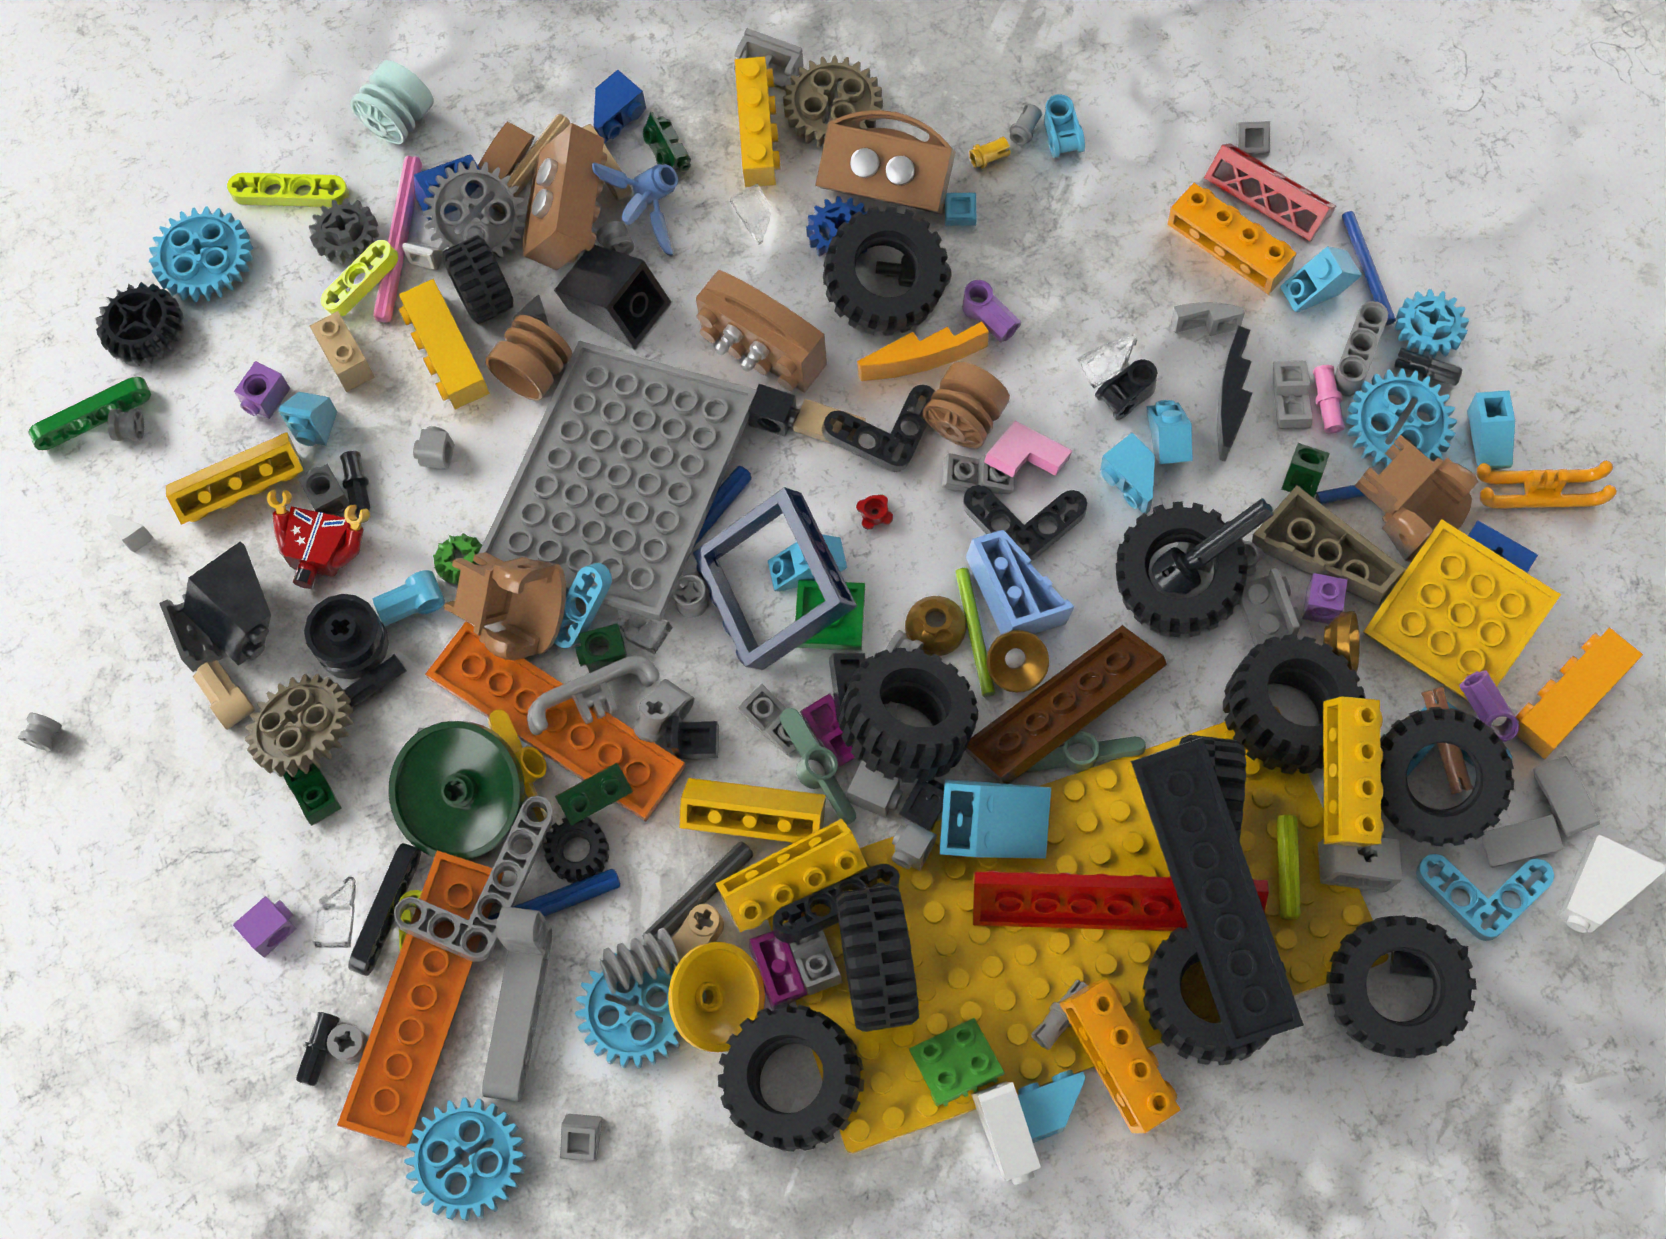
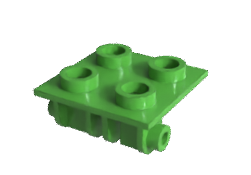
(956, 1062)

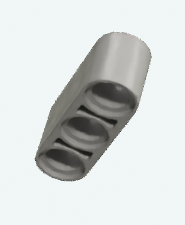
(1365, 336)

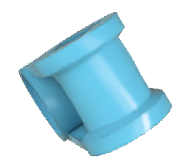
(1063, 131)

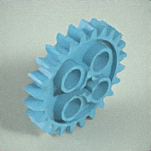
(201, 254)
(1374, 405)
(619, 1037)
(449, 1130)

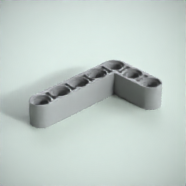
(492, 892)
(528, 944)

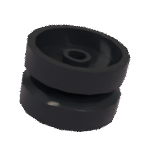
(346, 636)

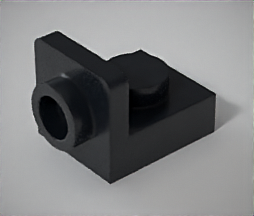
(924, 804)

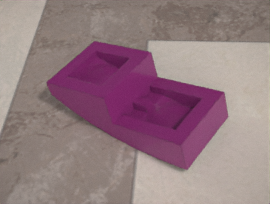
(824, 725)

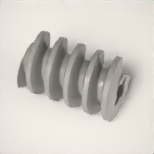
(639, 959)

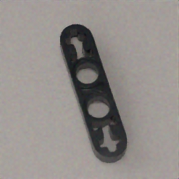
(826, 896)
(382, 911)

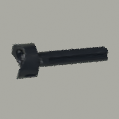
(1184, 567)

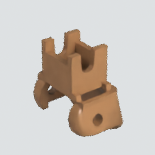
(1416, 496)
(518, 592)

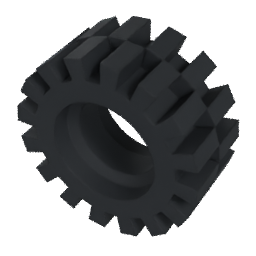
(581, 869)

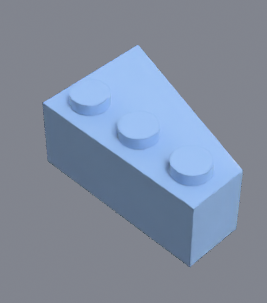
(1013, 587)

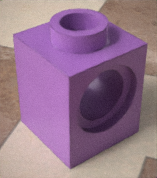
(257, 379)
(1324, 598)
(265, 925)

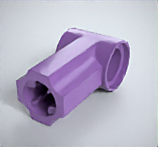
(991, 312)
(1489, 704)

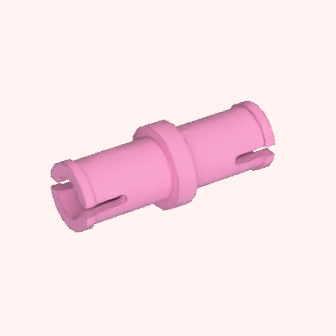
(1329, 399)

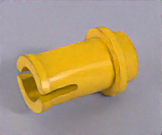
(989, 152)

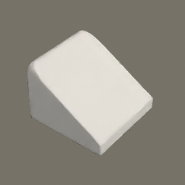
(423, 255)
(130, 532)

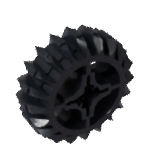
(140, 313)

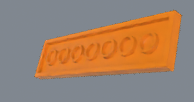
(583, 749)
(415, 1012)

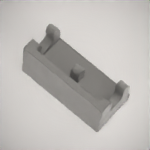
(779, 55)

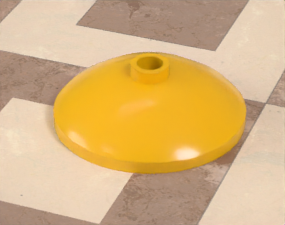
(732, 994)

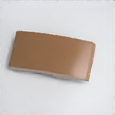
(507, 149)

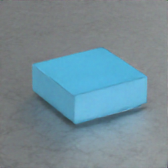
(960, 209)

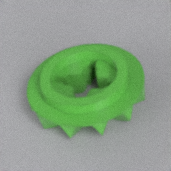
(445, 555)

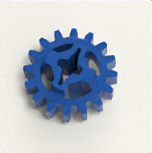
(827, 222)

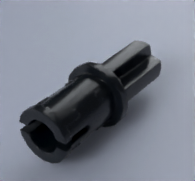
(1429, 366)
(354, 480)
(374, 680)
(316, 1049)

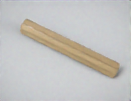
(526, 168)

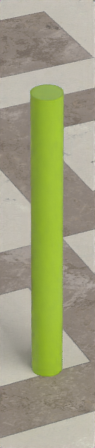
(975, 631)

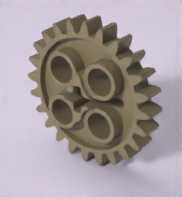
(806, 95)
(299, 725)

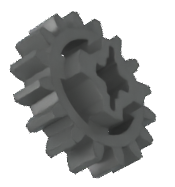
(343, 230)

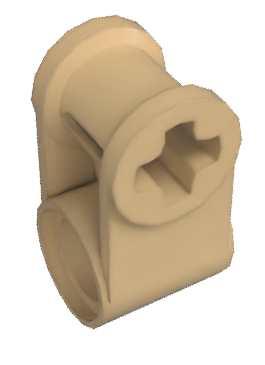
(691, 932)

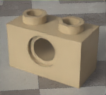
(342, 351)

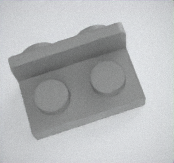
(1269, 609)

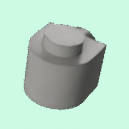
(434, 448)
(912, 846)

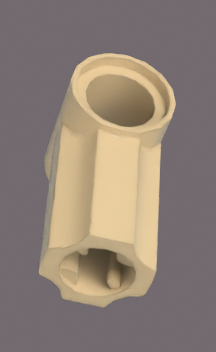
(226, 699)

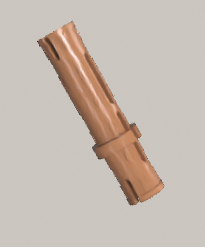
(1450, 754)

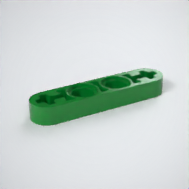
(88, 413)

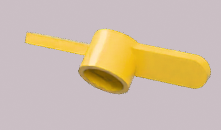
(530, 759)

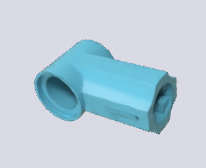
(418, 595)

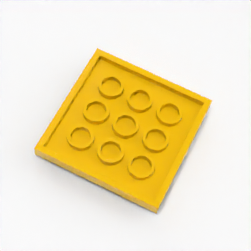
(1460, 610)

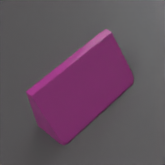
(778, 969)

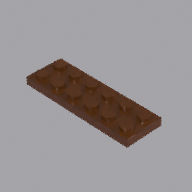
(1064, 705)

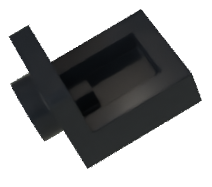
(693, 739)

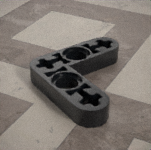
(885, 441)
(1029, 532)

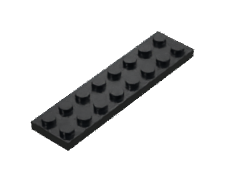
(1217, 893)

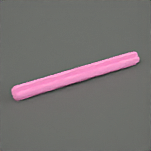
(398, 235)

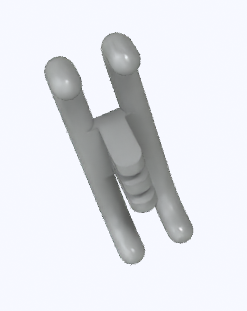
(591, 691)

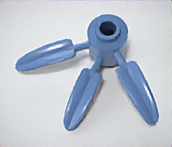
(648, 189)

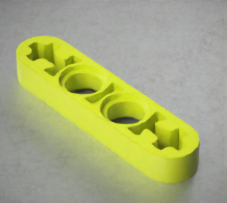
(287, 194)

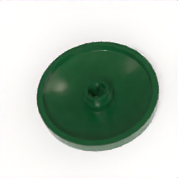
(456, 789)

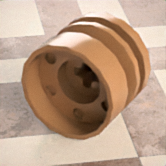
(529, 357)
(966, 405)

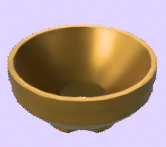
(1344, 637)
(940, 639)
(1029, 673)

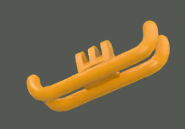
(1545, 487)

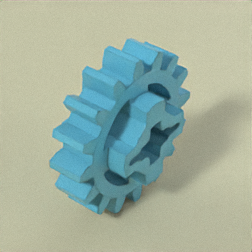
(1431, 323)

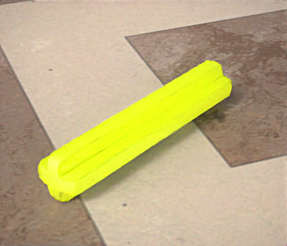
(1288, 867)

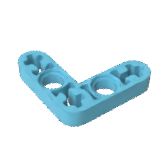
(593, 599)
(1479, 903)

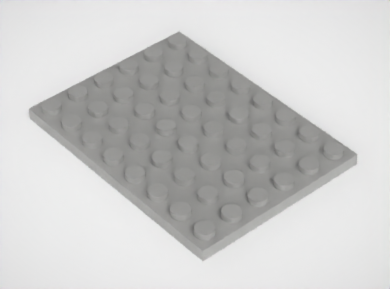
(622, 474)

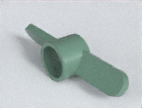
(810, 750)
(1101, 751)

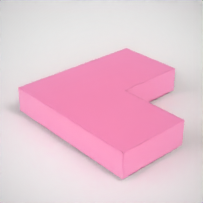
(1023, 445)

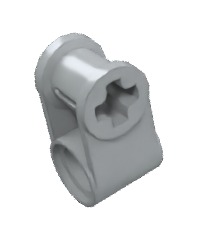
(658, 709)

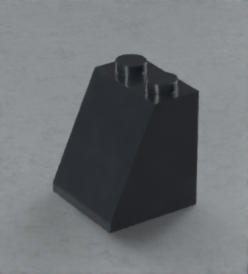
(614, 294)
(230, 604)

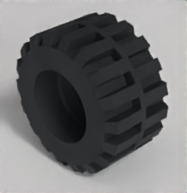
(478, 279)

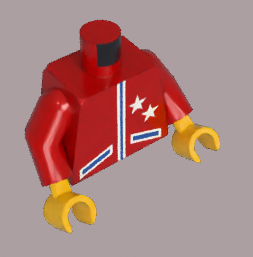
(315, 540)

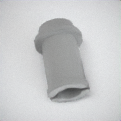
(1022, 130)

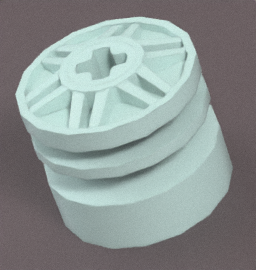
(392, 102)

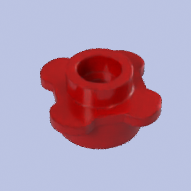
(871, 503)

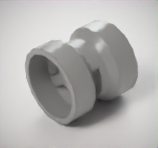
(688, 588)

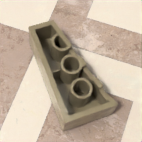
(1323, 544)

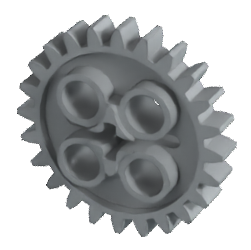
(453, 193)

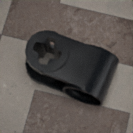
(1123, 392)

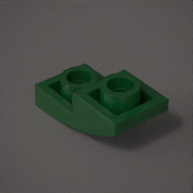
(313, 794)

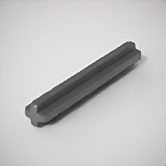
(702, 890)

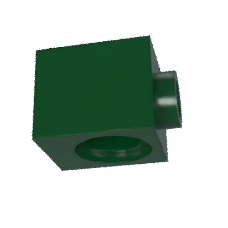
(1306, 469)
(604, 636)

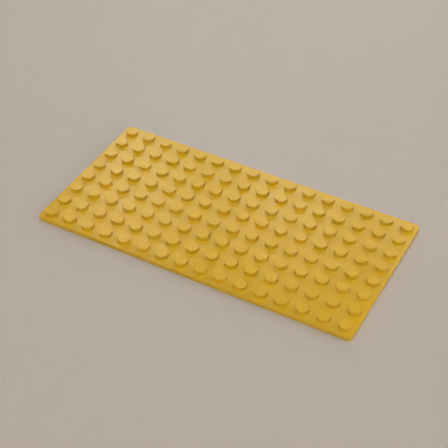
(1016, 973)

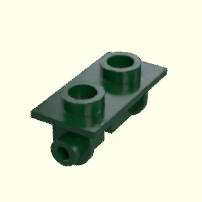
(659, 135)
(594, 794)

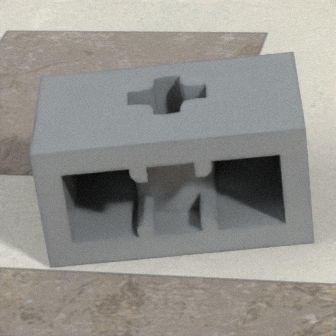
(1361, 867)

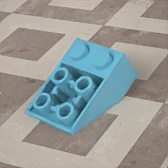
(994, 820)

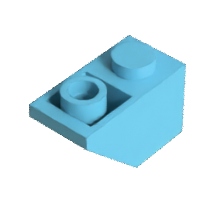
(1321, 279)
(309, 418)
(1492, 428)
(1170, 432)
(1132, 470)
(791, 565)
(1050, 1106)

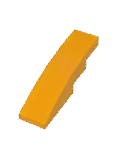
(914, 356)

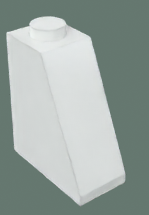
(1605, 883)
(1007, 1132)

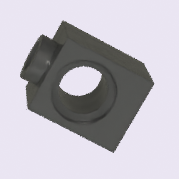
(334, 500)

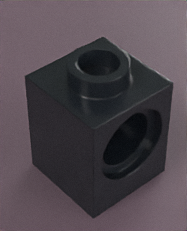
(773, 410)

